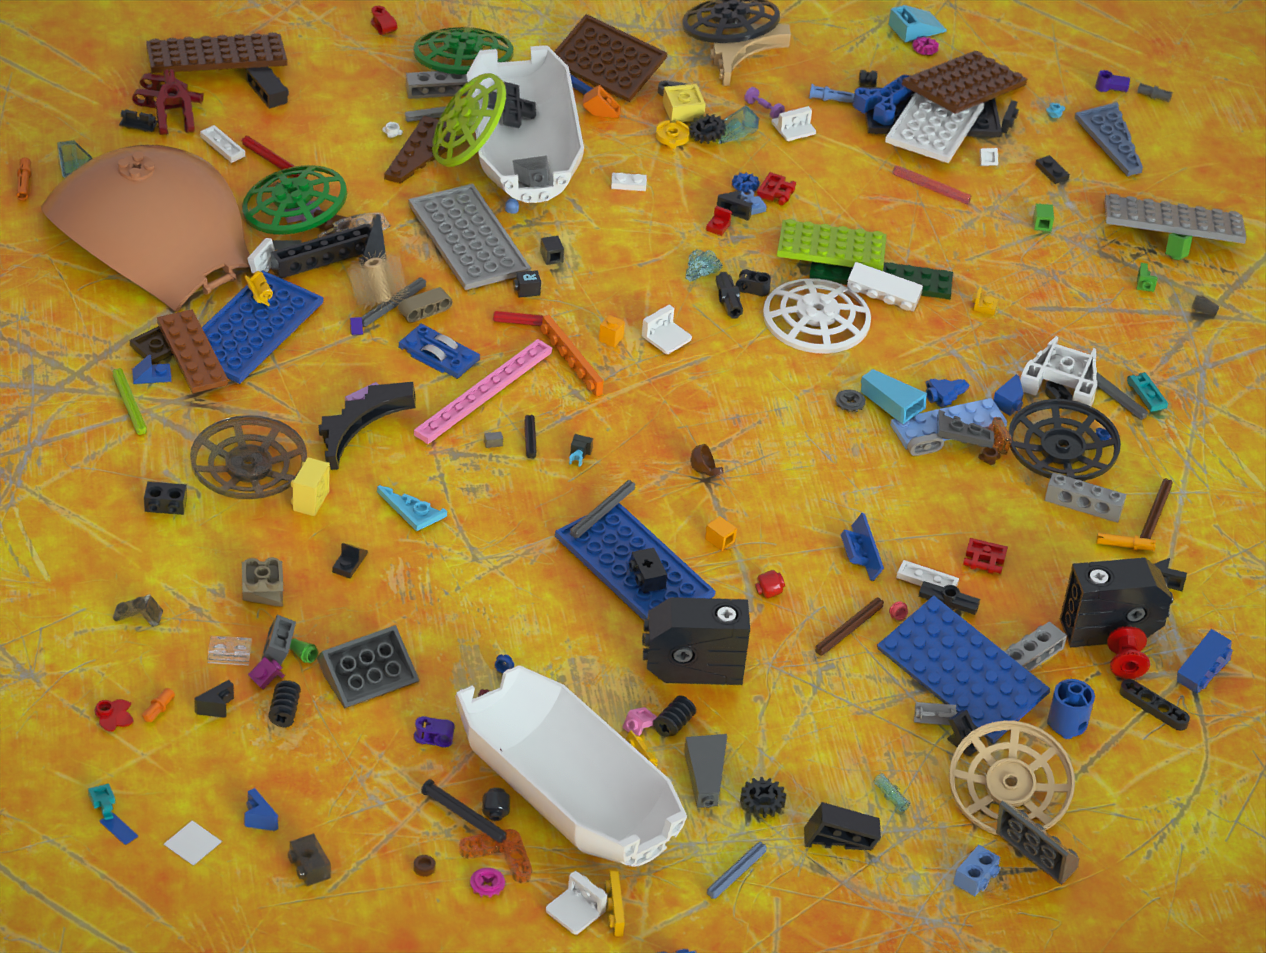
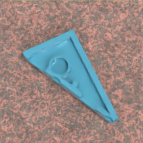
(411, 509)

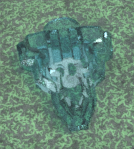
(702, 264)

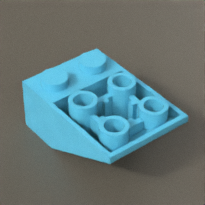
(914, 23)

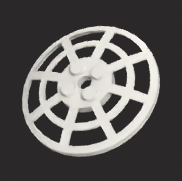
(808, 314)

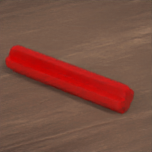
(518, 318)

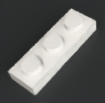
(222, 143)
(917, 574)

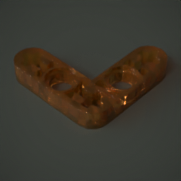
(507, 847)

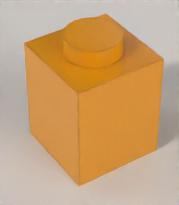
(611, 331)
(720, 533)

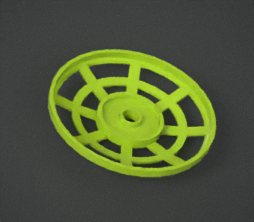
(464, 115)

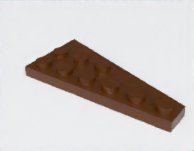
(416, 151)

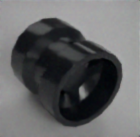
(867, 78)

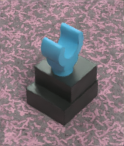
(580, 447)

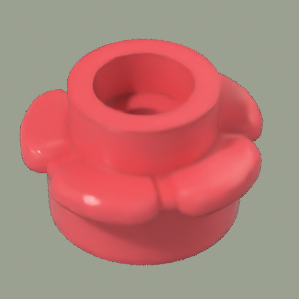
(898, 610)

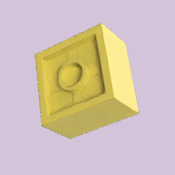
(683, 102)
(310, 486)

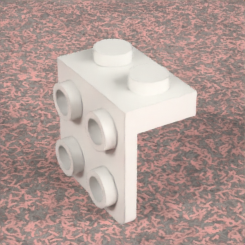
(663, 332)
(578, 904)

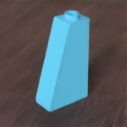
(893, 395)

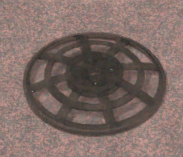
(243, 453)

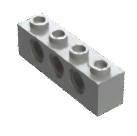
(434, 84)
(1085, 497)
(1038, 646)

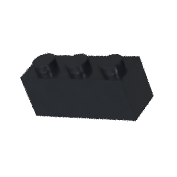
(267, 86)

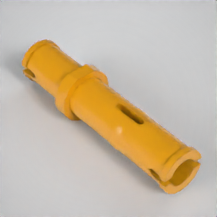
(1126, 541)

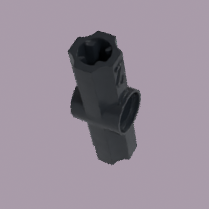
(729, 295)
(950, 596)

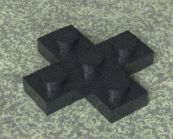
(514, 106)

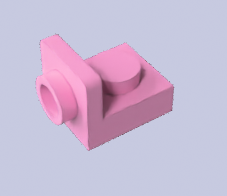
(638, 719)

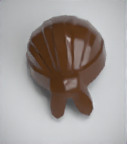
(703, 461)

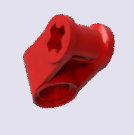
(383, 21)

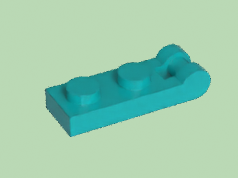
(1147, 391)

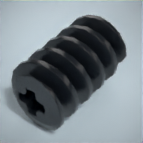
(284, 703)
(674, 716)

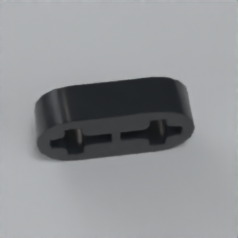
(1057, 391)

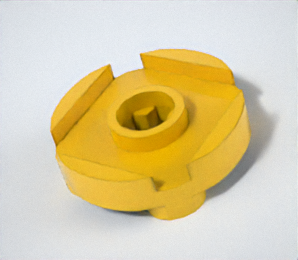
(672, 133)

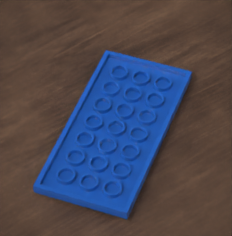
(250, 331)
(608, 548)
(962, 666)

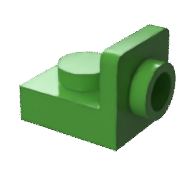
(1145, 280)

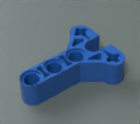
(882, 100)

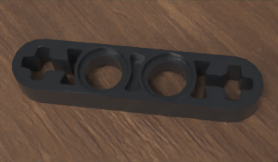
(1179, 718)

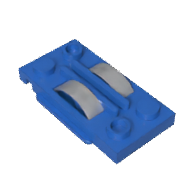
(439, 351)

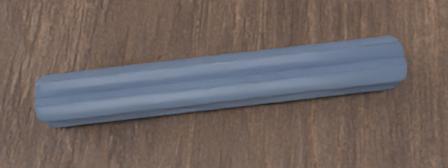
(736, 870)

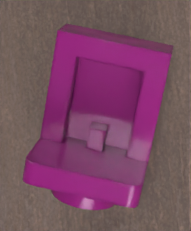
(265, 672)

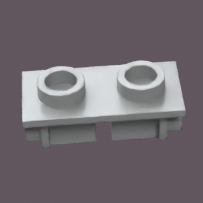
(933, 713)

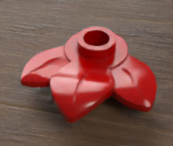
(113, 714)

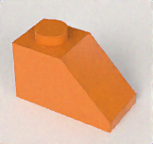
(600, 103)

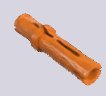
(23, 174)

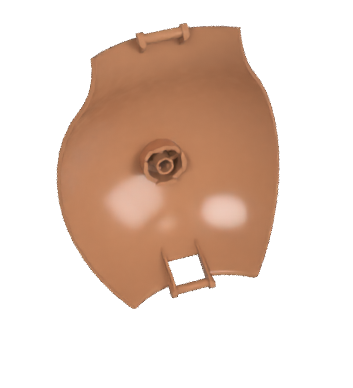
(153, 219)

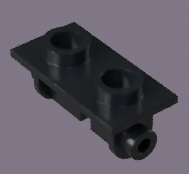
(144, 122)

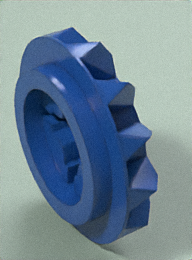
(750, 182)

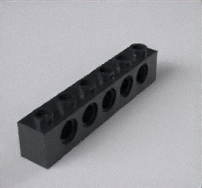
(319, 252)

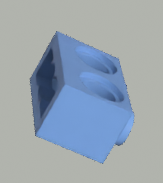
(977, 870)

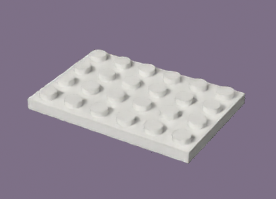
(931, 128)

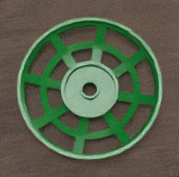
(463, 44)
(293, 194)

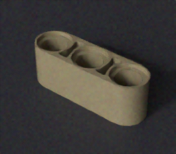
(425, 304)

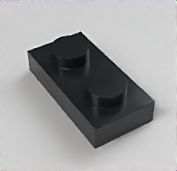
(1010, 116)
(1052, 169)

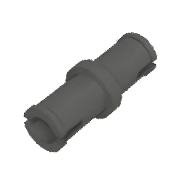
(1154, 92)

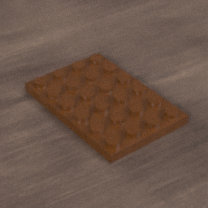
(609, 57)

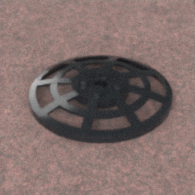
(730, 15)
(1055, 438)

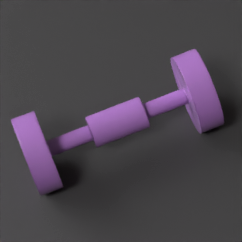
(752, 95)

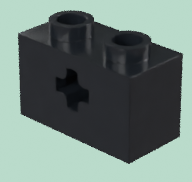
(648, 570)

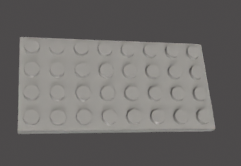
(1174, 218)
(469, 236)

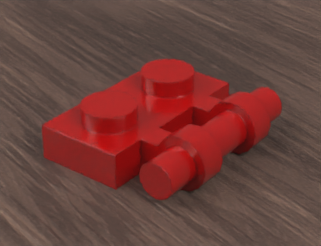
(771, 188)
(985, 551)

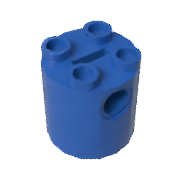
(1071, 708)

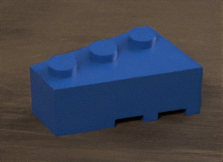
(1205, 661)

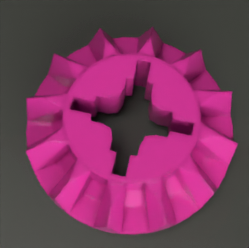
(930, 47)
(489, 875)

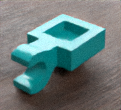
(102, 797)

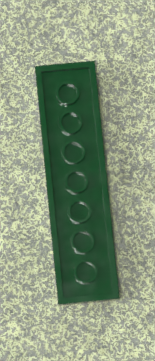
(935, 282)

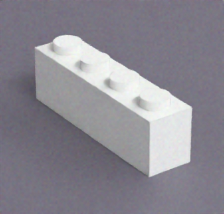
(884, 286)

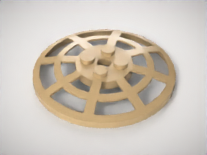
(1011, 769)

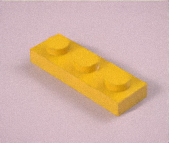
(614, 903)

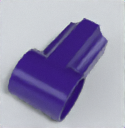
(1107, 81)

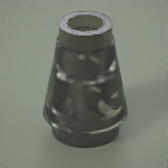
(1204, 305)

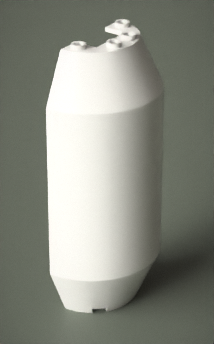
(551, 133)
(572, 767)

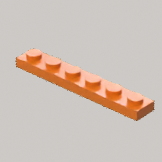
(572, 355)

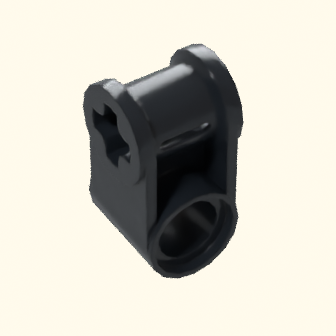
(756, 282)

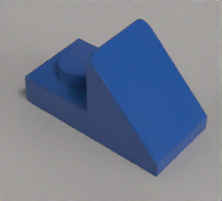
(147, 373)
(260, 813)

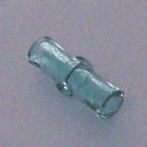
(891, 792)

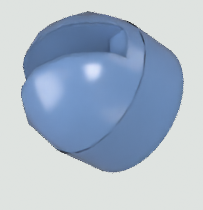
(512, 206)

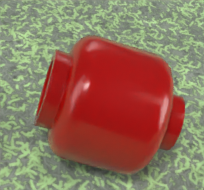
(770, 584)

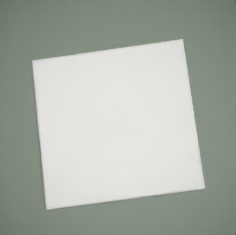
(192, 843)

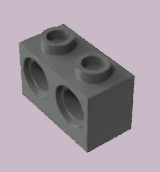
(279, 639)

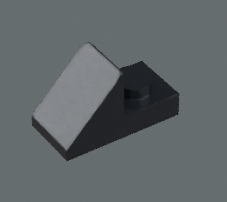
(733, 202)
(349, 560)
(1174, 578)
(214, 700)
(962, 726)

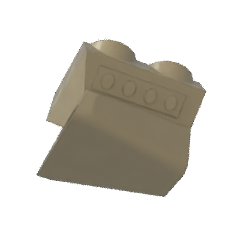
(263, 581)

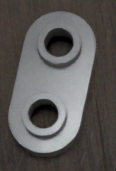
(925, 444)

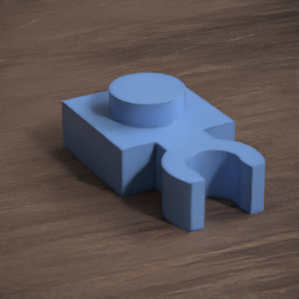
(758, 205)

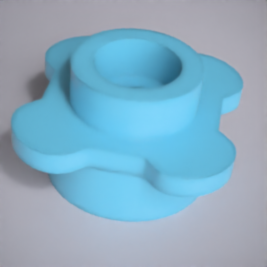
(1055, 110)

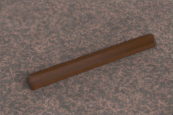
(1156, 509)
(849, 626)

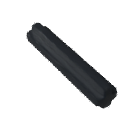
(530, 436)

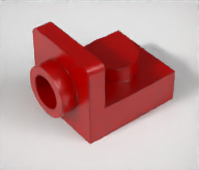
(720, 221)

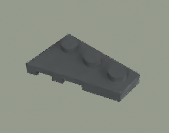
(957, 430)

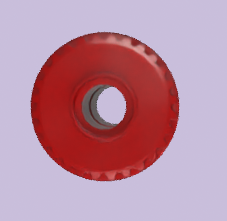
(1127, 644)

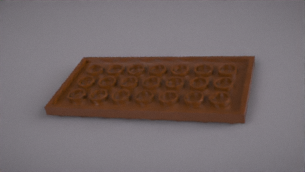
(216, 52)
(964, 82)

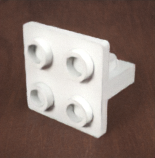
(795, 124)

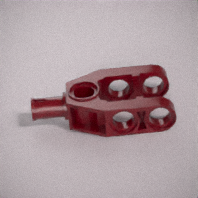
(152, 90)
(181, 97)

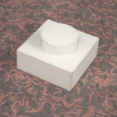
(988, 157)

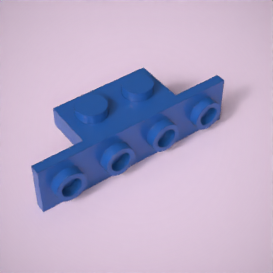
(862, 547)

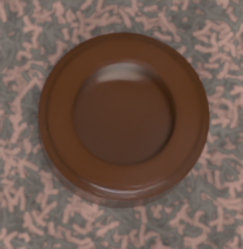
(424, 865)

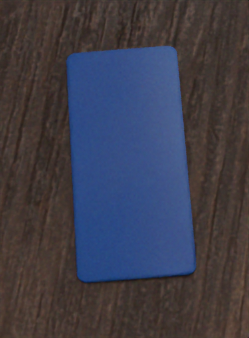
(119, 829)

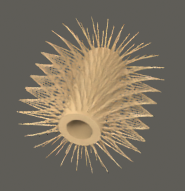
(378, 280)

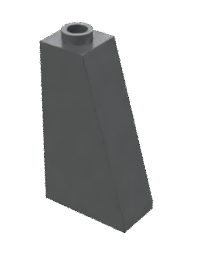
(532, 171)
(705, 766)

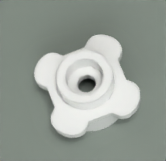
(392, 129)

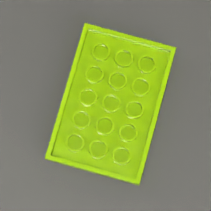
(831, 244)

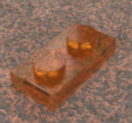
(1002, 438)

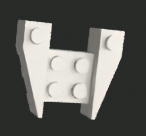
(1062, 367)

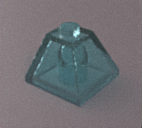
(740, 124)

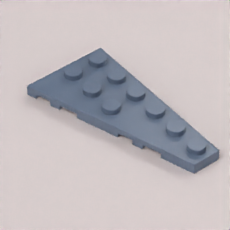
(1112, 135)

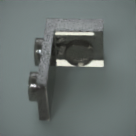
(142, 605)

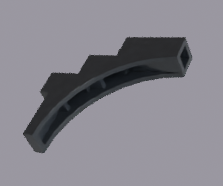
(379, 402)

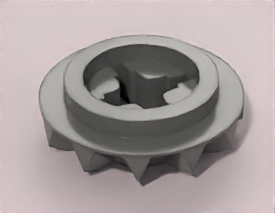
(850, 395)

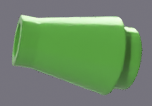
(305, 651)

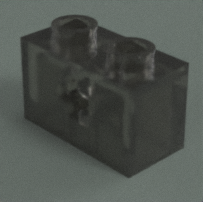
(309, 860)

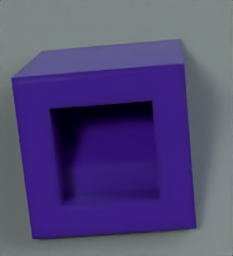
(356, 326)

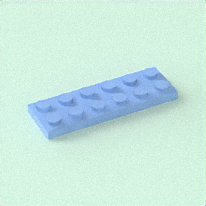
(925, 423)

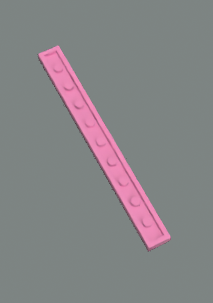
(482, 391)

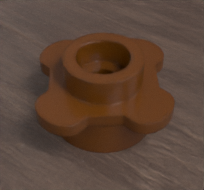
(989, 455)

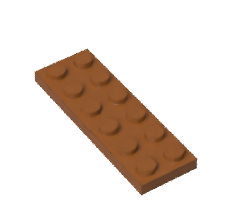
(192, 351)

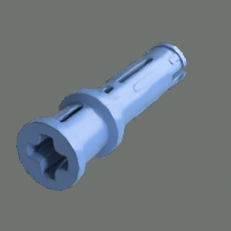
(826, 93)

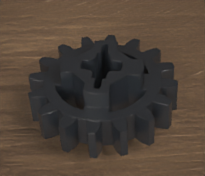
(707, 128)
(763, 797)

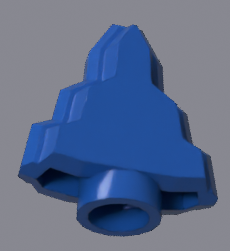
(945, 391)

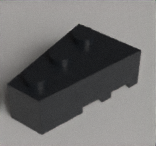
(842, 827)

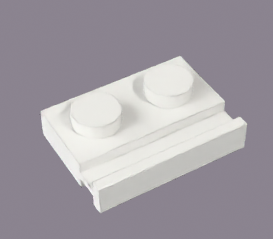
(261, 256)

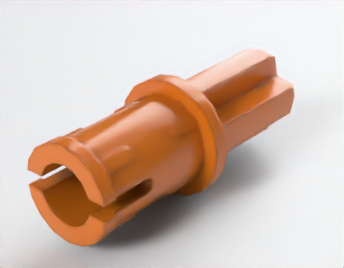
(158, 705)

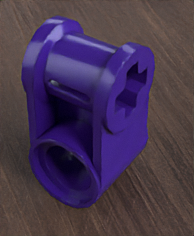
(437, 731)

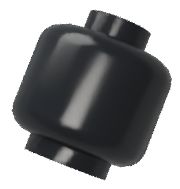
(496, 804)

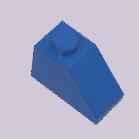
(1010, 396)

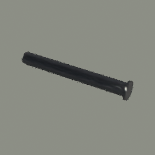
(429, 788)

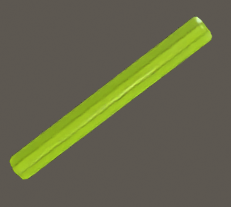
(129, 401)

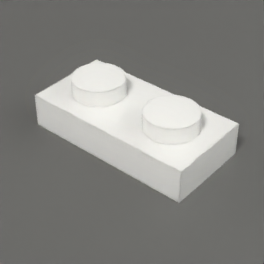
(629, 181)

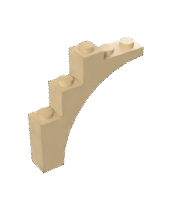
(728, 55)

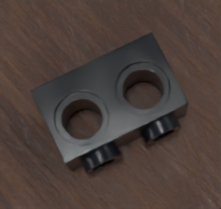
(165, 498)

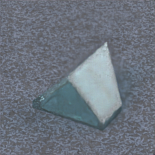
(71, 156)

